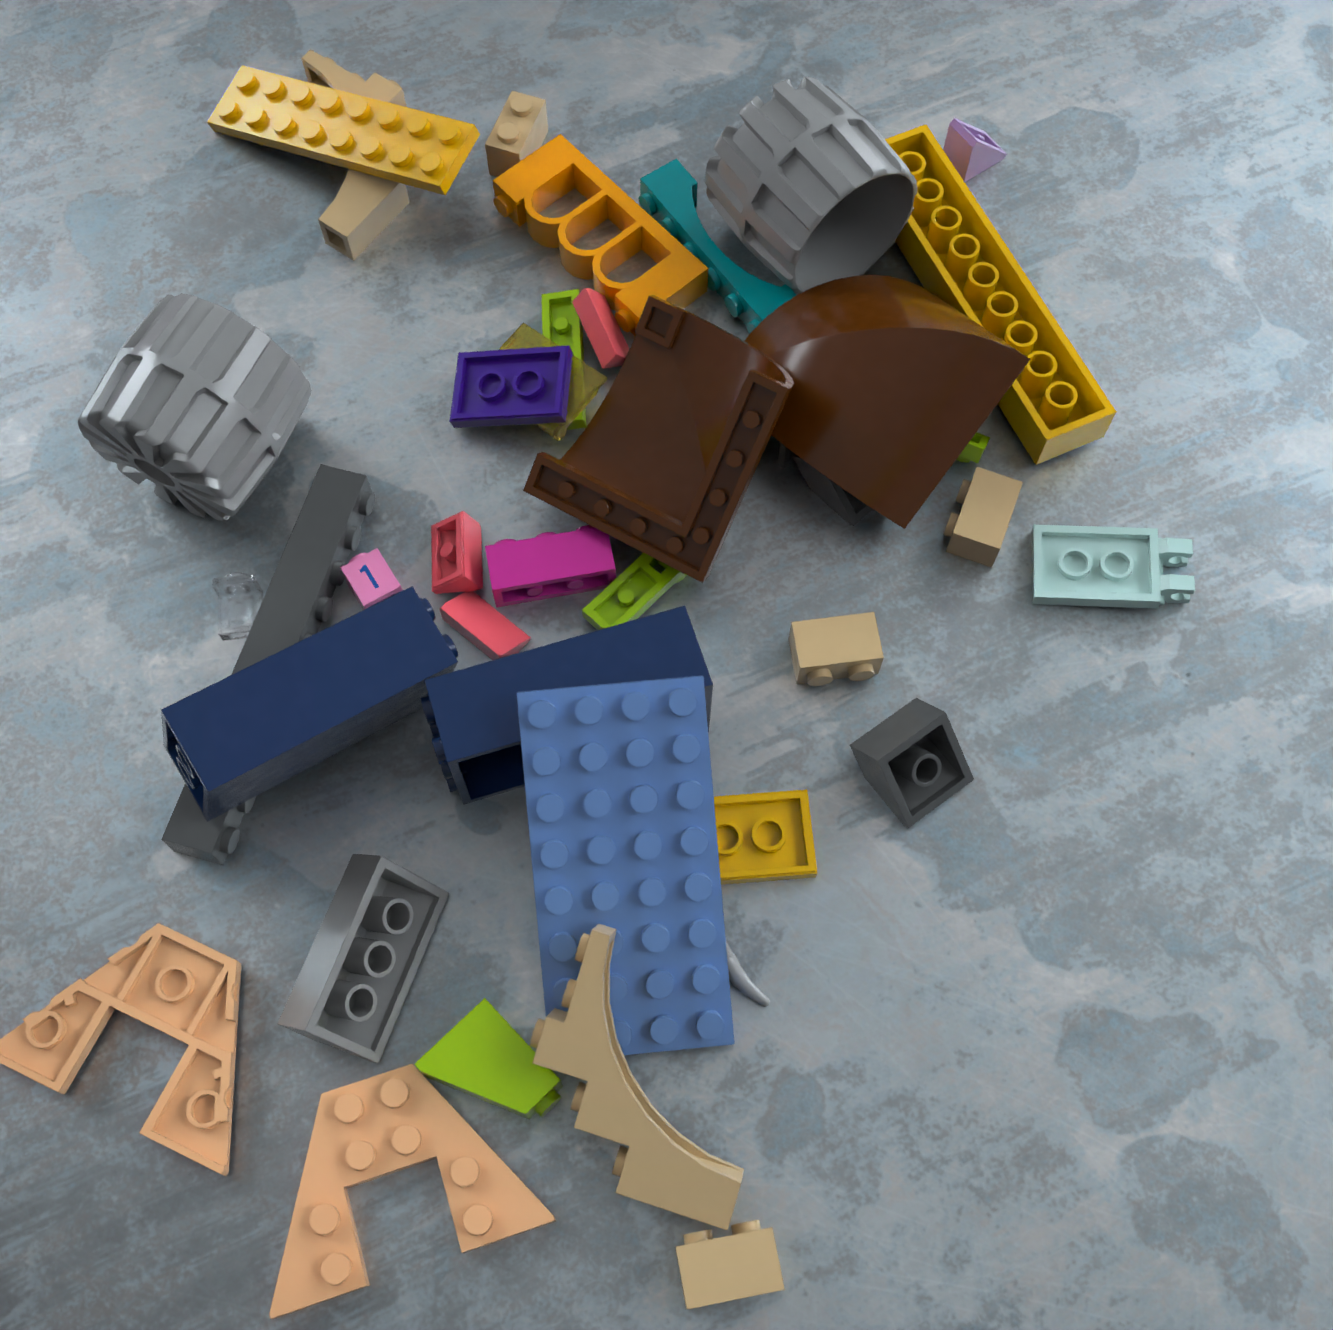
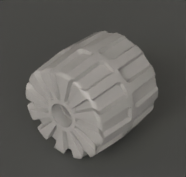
(809, 185)
(196, 406)

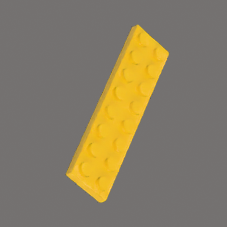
(344, 129)

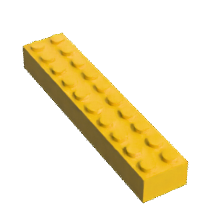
(968, 265)

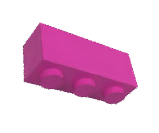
(550, 565)

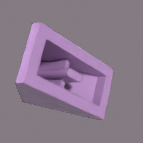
(971, 149)

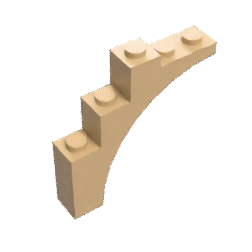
(364, 201)
(660, 1162)

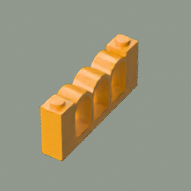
(553, 173)

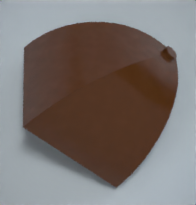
(883, 385)
(671, 441)

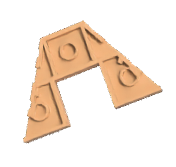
(173, 988)
(374, 1132)

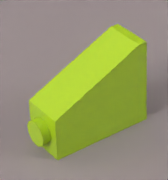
(492, 1064)

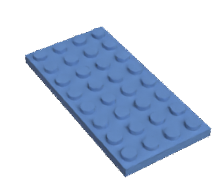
(630, 845)

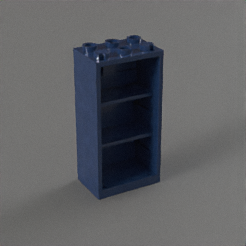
(306, 702)
(477, 707)

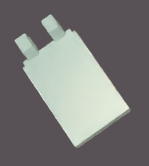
(1108, 567)

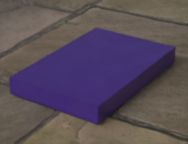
(511, 387)

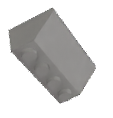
(364, 957)

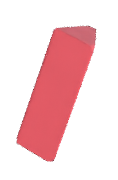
(601, 328)
(456, 554)
(483, 625)

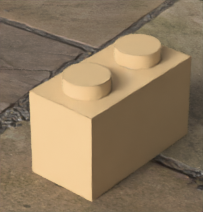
(516, 132)
(983, 517)
(835, 648)
(728, 1265)

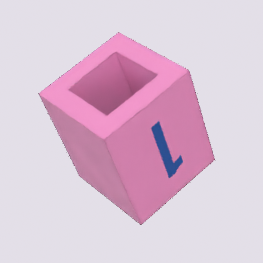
(370, 578)

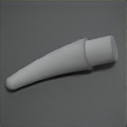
(741, 981)

